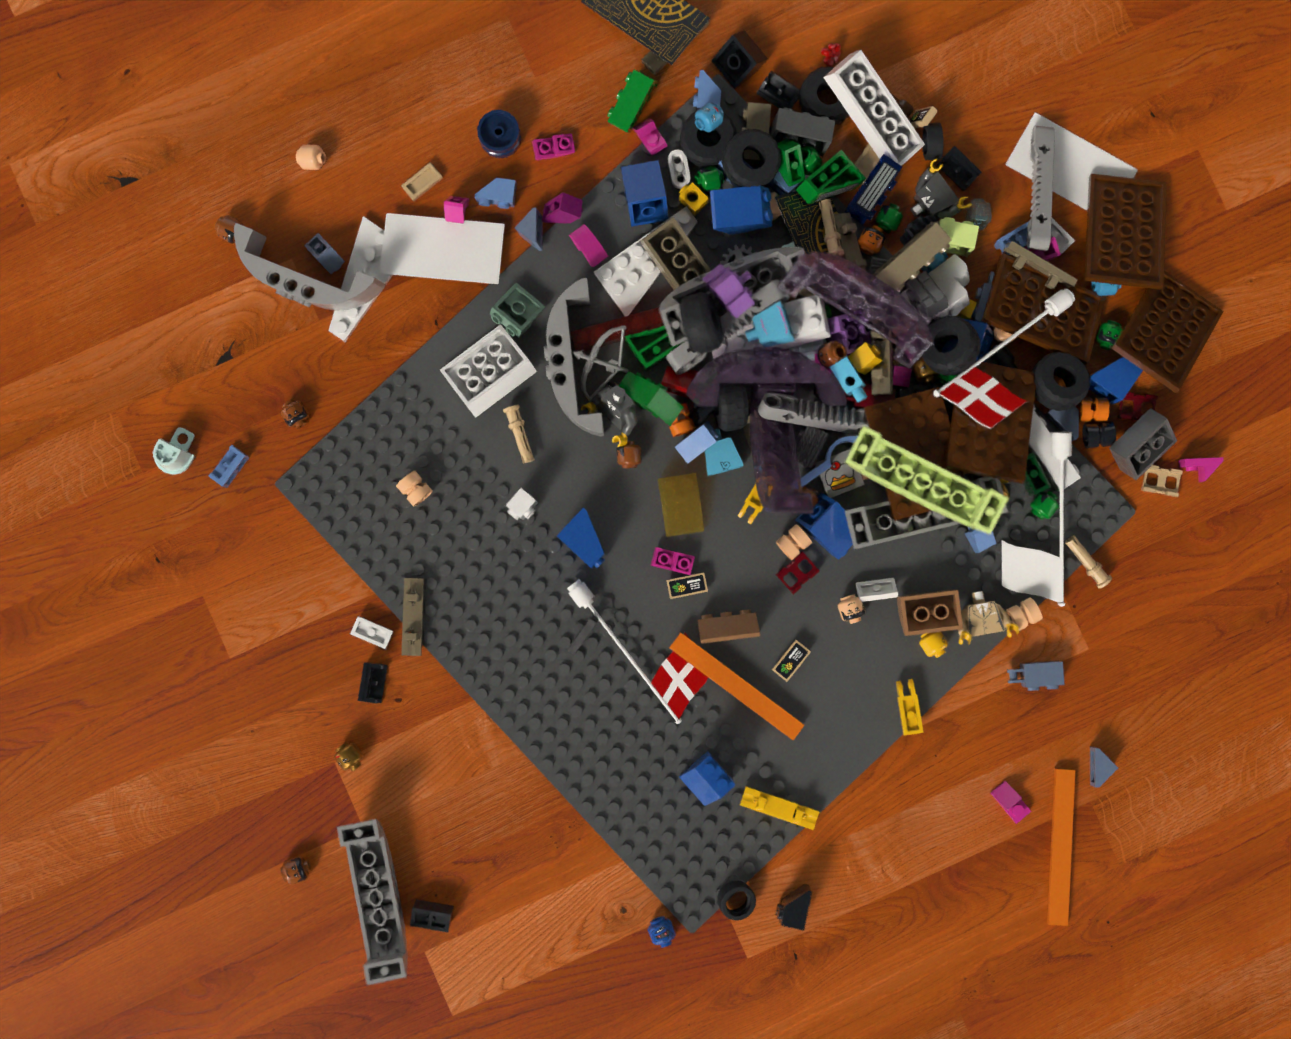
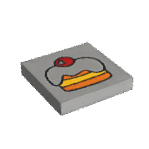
(839, 476)

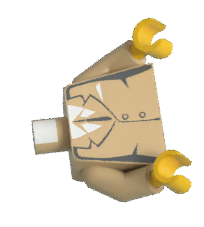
(984, 619)

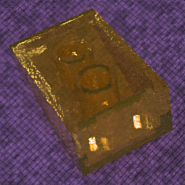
(681, 504)

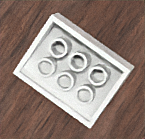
(488, 370)

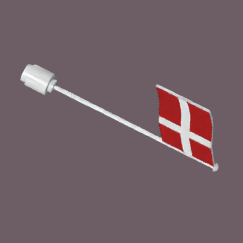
(983, 395)
(676, 678)

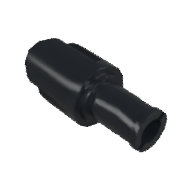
(1003, 357)

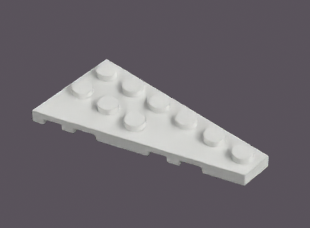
(365, 259)
(633, 271)

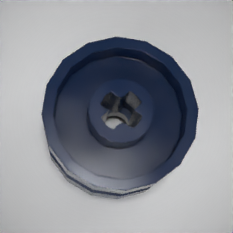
(488, 133)

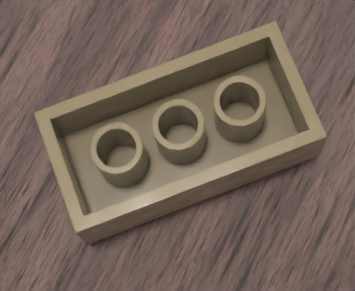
(674, 254)
(914, 255)

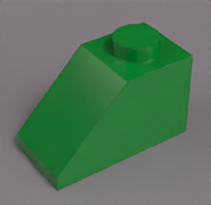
(791, 162)

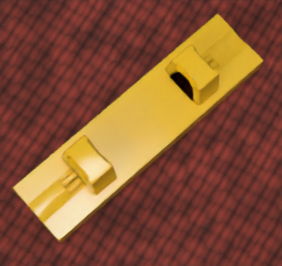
(779, 808)

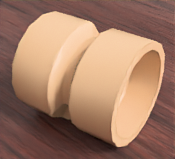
(414, 488)
(793, 542)
(1025, 613)

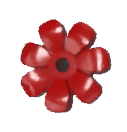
(831, 54)

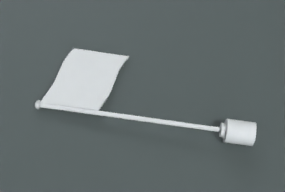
(1032, 569)

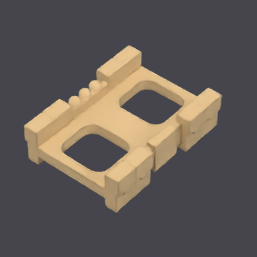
(1160, 486)

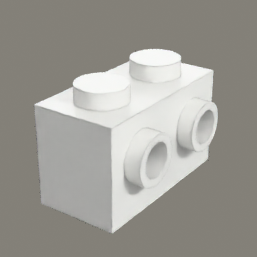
(521, 505)

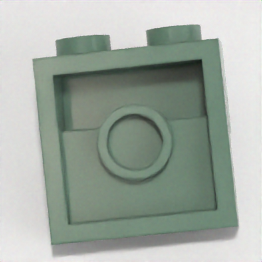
(516, 310)

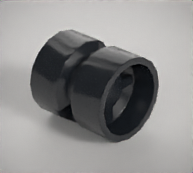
(1094, 435)

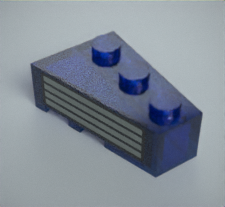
(873, 190)

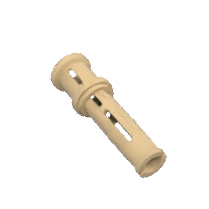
(832, 237)
(516, 424)
(1092, 567)

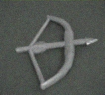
(610, 365)

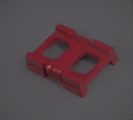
(1137, 404)
(793, 567)

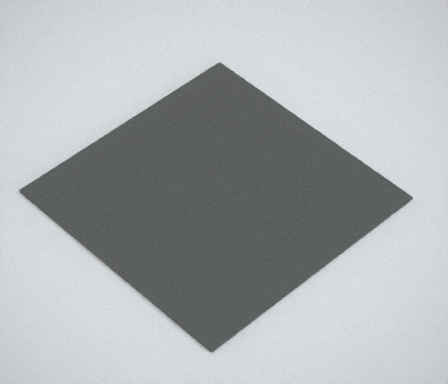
(500, 584)

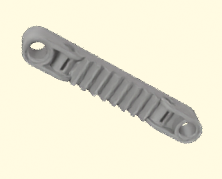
(1043, 161)
(683, 356)
(777, 406)

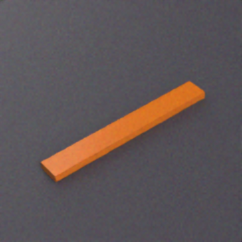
(736, 686)
(1061, 847)

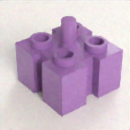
(729, 289)
(848, 332)

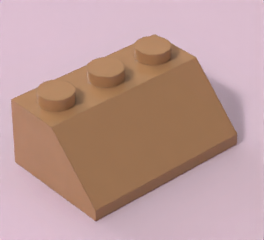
(930, 612)
(728, 626)

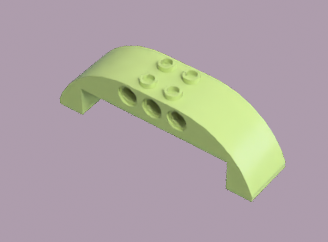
(925, 482)

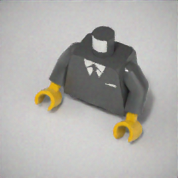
(936, 196)
(617, 408)

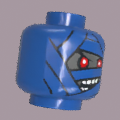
(661, 931)

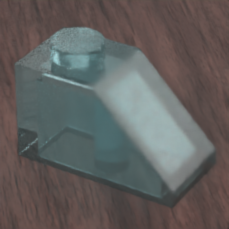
(979, 213)

